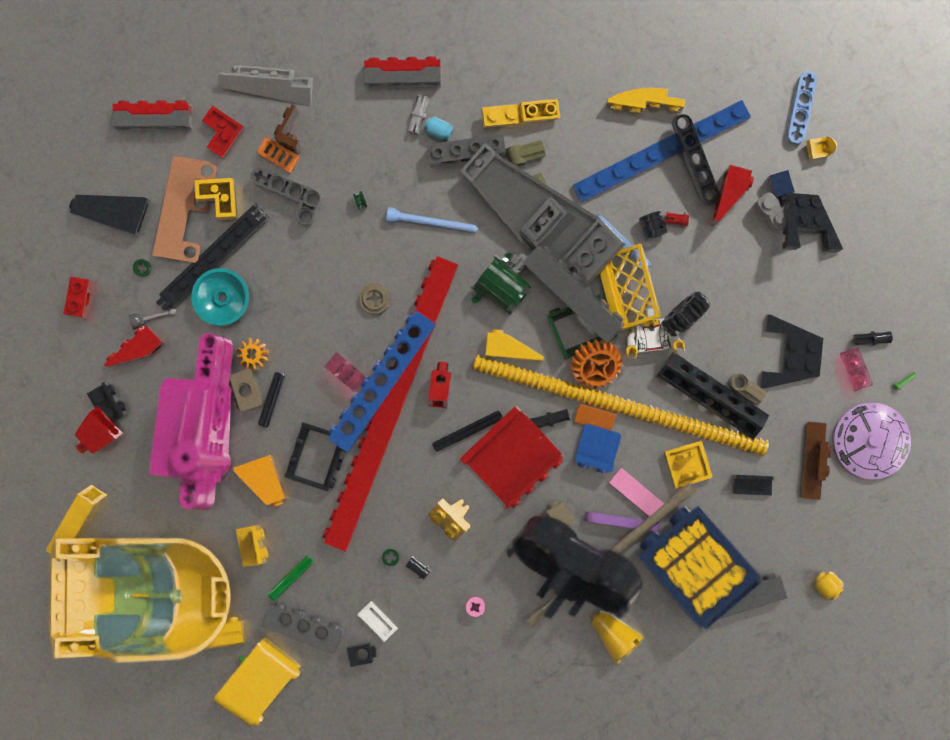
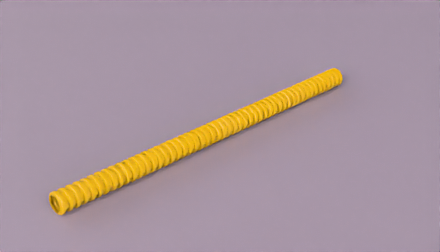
(620, 405)

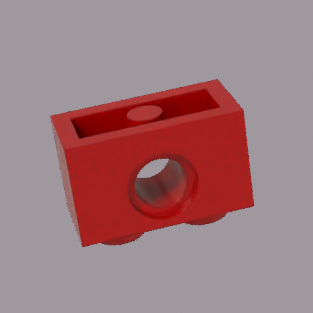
(78, 297)

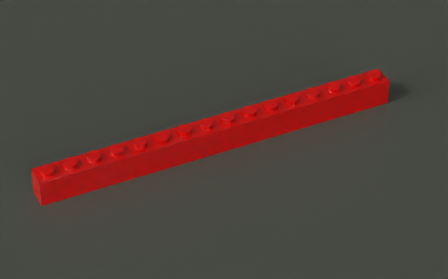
(385, 419)

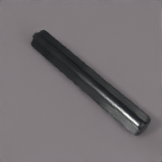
(467, 430)

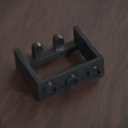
(295, 457)

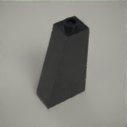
(112, 211)

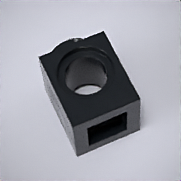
(354, 660)

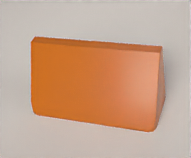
(594, 416)

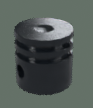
(653, 225)

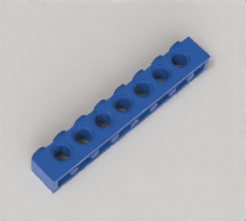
(425, 328)

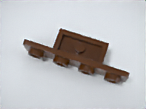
(815, 460)

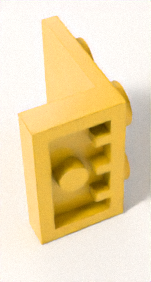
(251, 545)

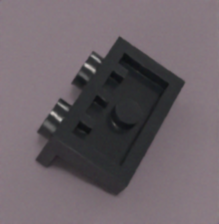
(106, 400)

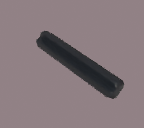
(271, 399)

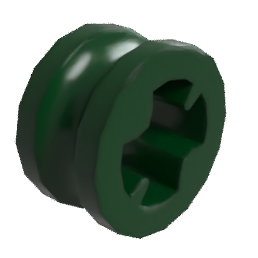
(360, 200)
(146, 264)
(392, 562)

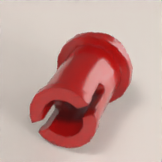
(679, 219)

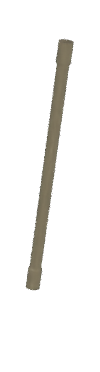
(682, 495)

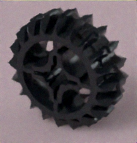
(686, 313)

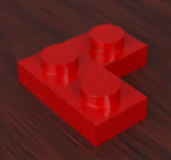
(226, 131)

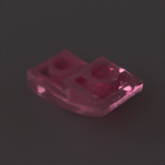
(856, 369)

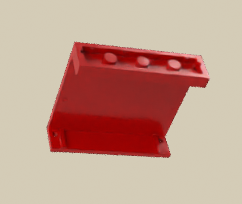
(513, 457)

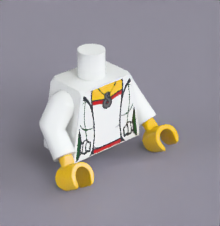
(651, 337)

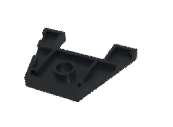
(808, 214)
(800, 355)

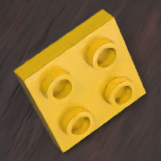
(688, 464)
(450, 518)

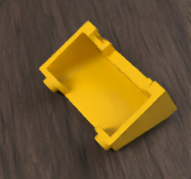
(257, 682)

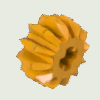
(259, 354)

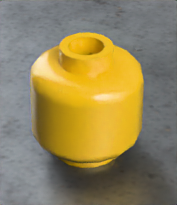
(829, 586)

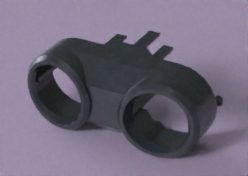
(576, 568)

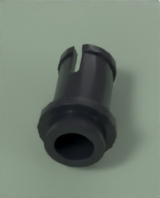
(418, 568)

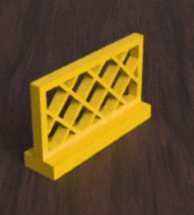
(613, 293)

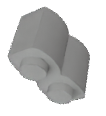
(769, 208)

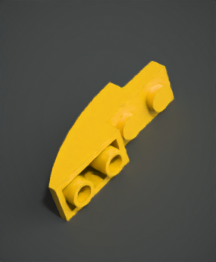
(637, 99)
(520, 114)

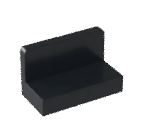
(752, 485)

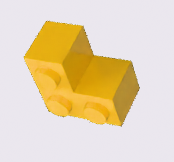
(218, 191)

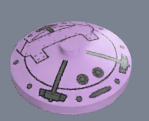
(871, 440)

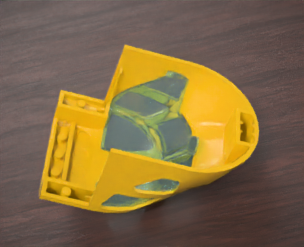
(134, 598)

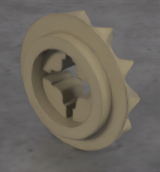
(367, 293)

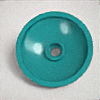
(208, 290)

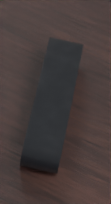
(688, 152)

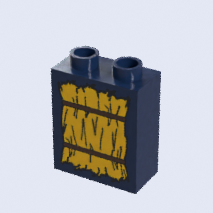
(698, 567)

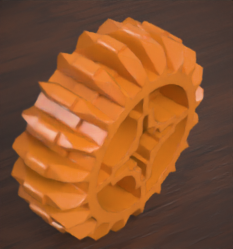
(602, 354)

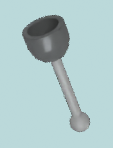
(137, 320)

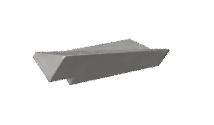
(269, 83)

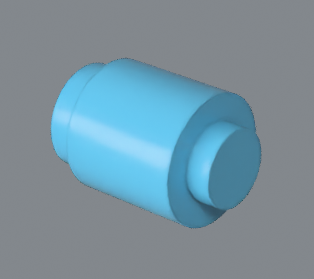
(438, 128)

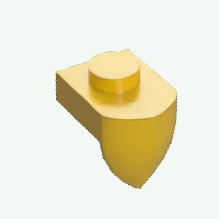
(821, 147)

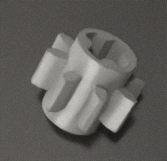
(517, 264)

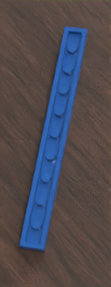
(659, 152)

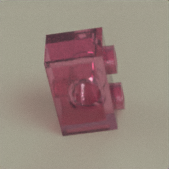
(345, 372)

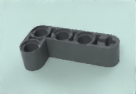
(284, 191)

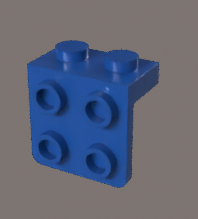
(597, 448)

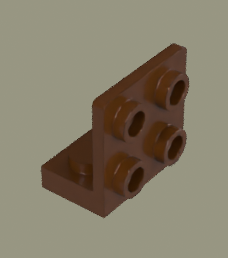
(282, 131)

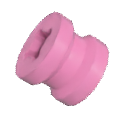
(476, 608)

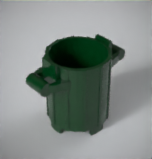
(501, 284)

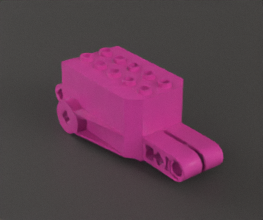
(195, 425)

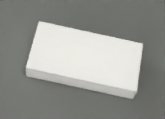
(377, 621)

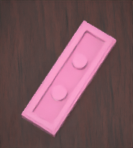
(635, 492)

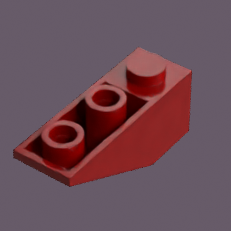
(141, 346)

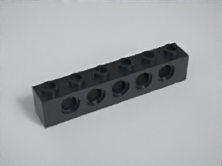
(713, 395)

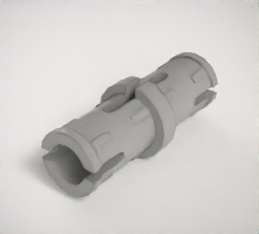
(418, 114)

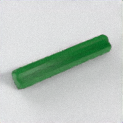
(290, 578)

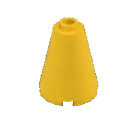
(616, 635)

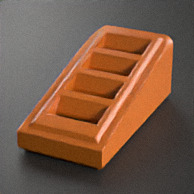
(263, 147)

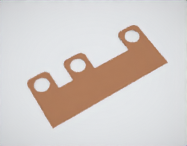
(177, 202)

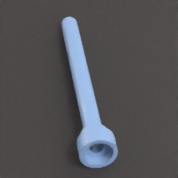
(394, 215)

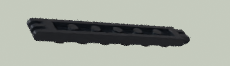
(212, 256)

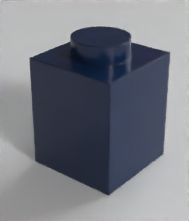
(780, 184)

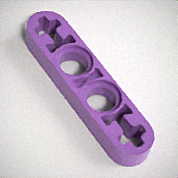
(617, 521)

